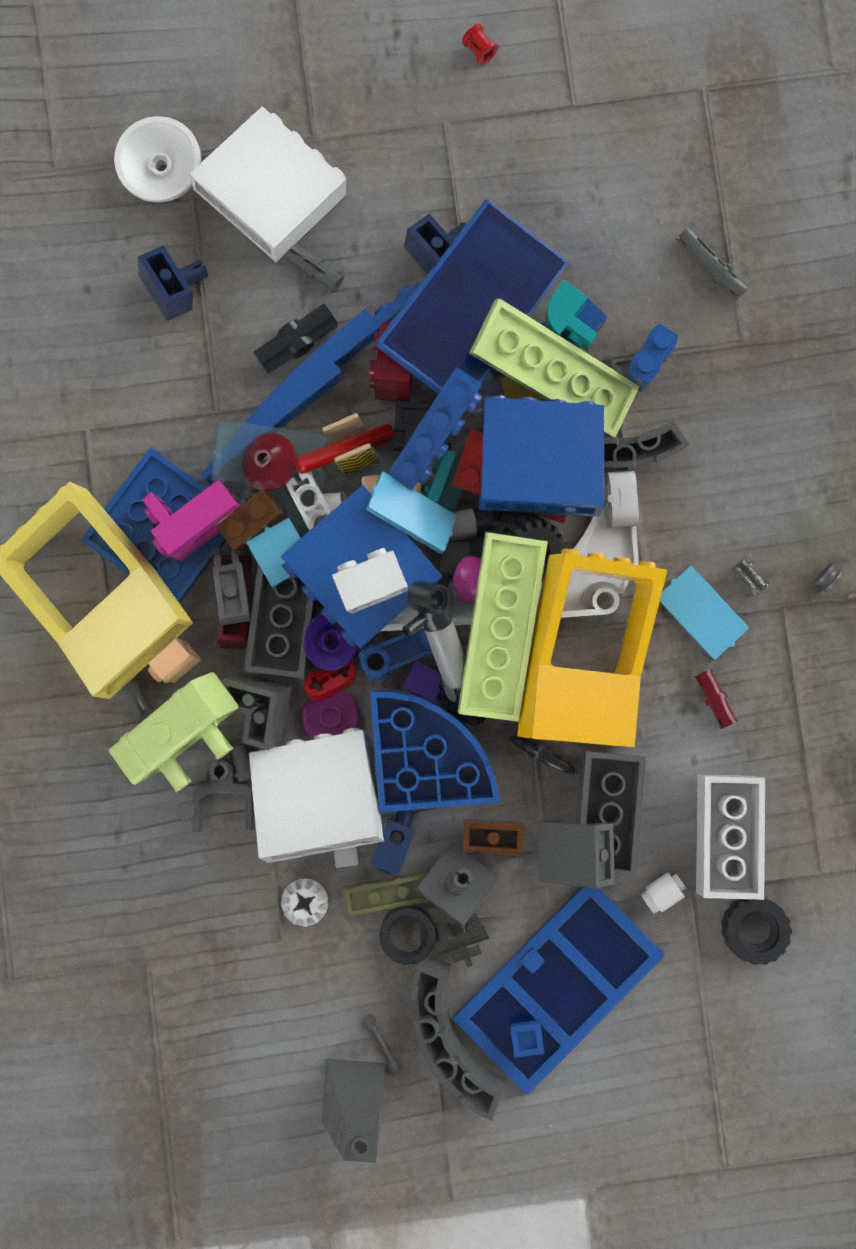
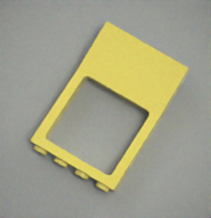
(123, 628)

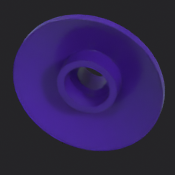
(330, 655)

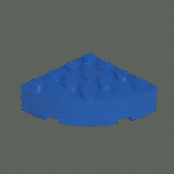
(426, 756)

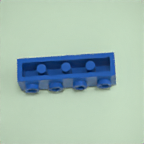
(440, 421)

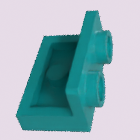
(442, 490)

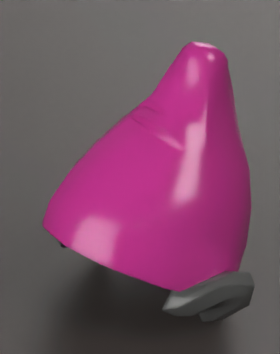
(465, 580)

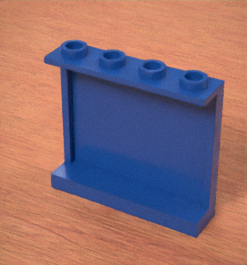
(542, 456)
(346, 536)

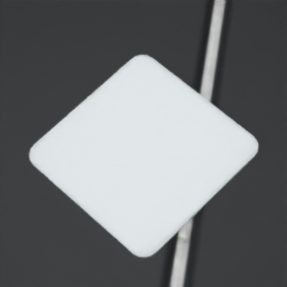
(346, 857)

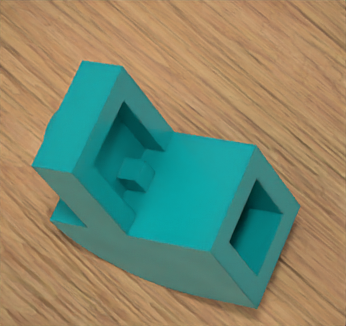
(562, 313)

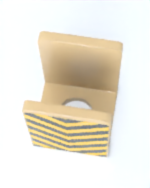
(355, 459)

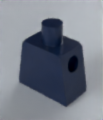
(390, 856)

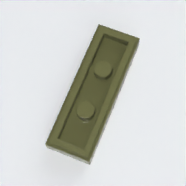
(383, 894)

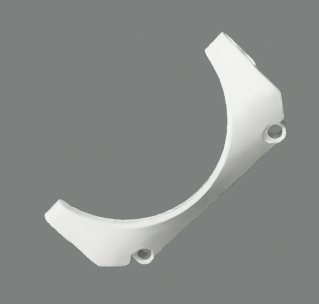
(608, 534)

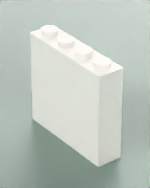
(269, 183)
(315, 796)

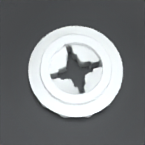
(306, 888)

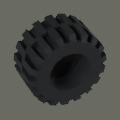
(532, 527)

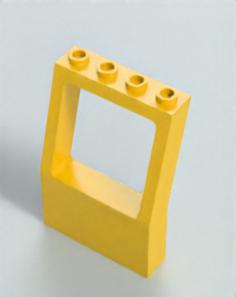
(586, 703)

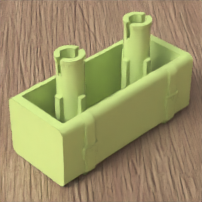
(173, 728)

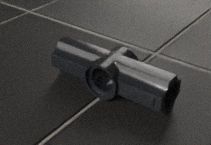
(296, 338)

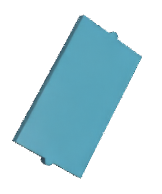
(411, 512)
(702, 613)

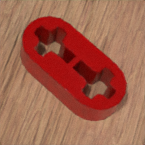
(330, 681)

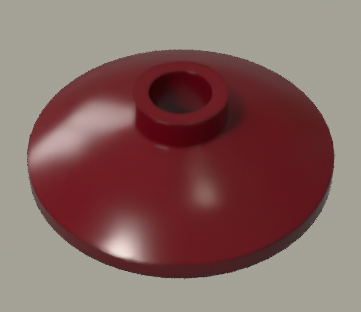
(277, 469)

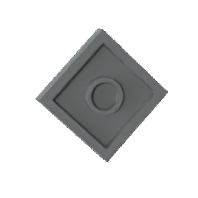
(457, 884)

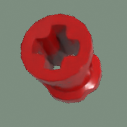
(479, 44)

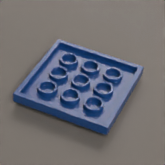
(127, 509)

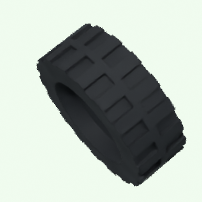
(756, 953)

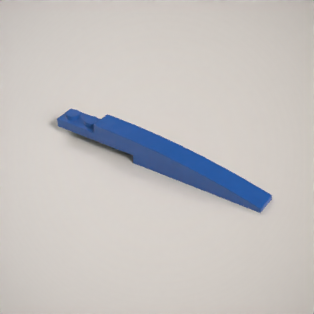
(321, 369)

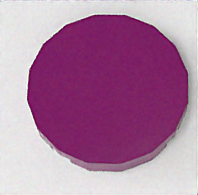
(330, 715)

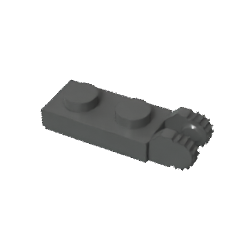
(230, 589)

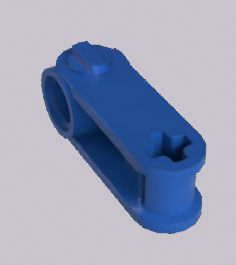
(396, 653)

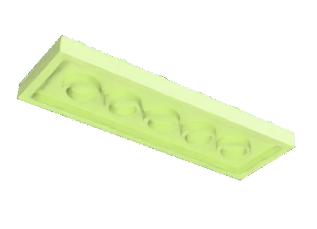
(551, 364)
(502, 626)

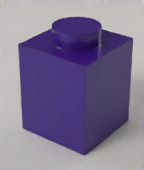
(424, 682)

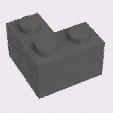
(265, 708)

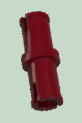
(716, 699)

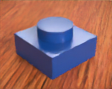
(527, 1038)

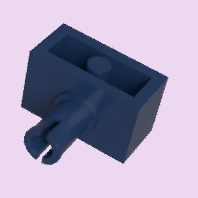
(428, 241)
(168, 283)

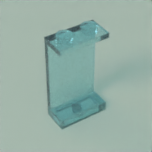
(234, 438)

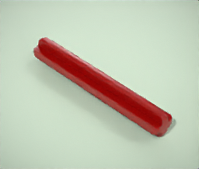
(327, 454)

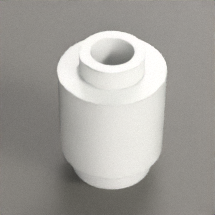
(663, 892)

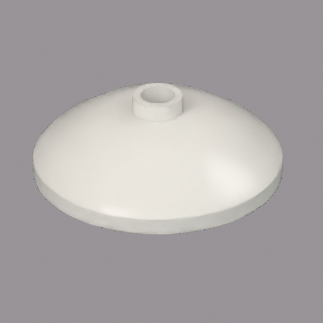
(147, 147)

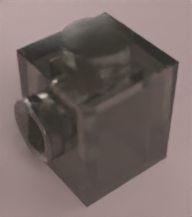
(451, 557)

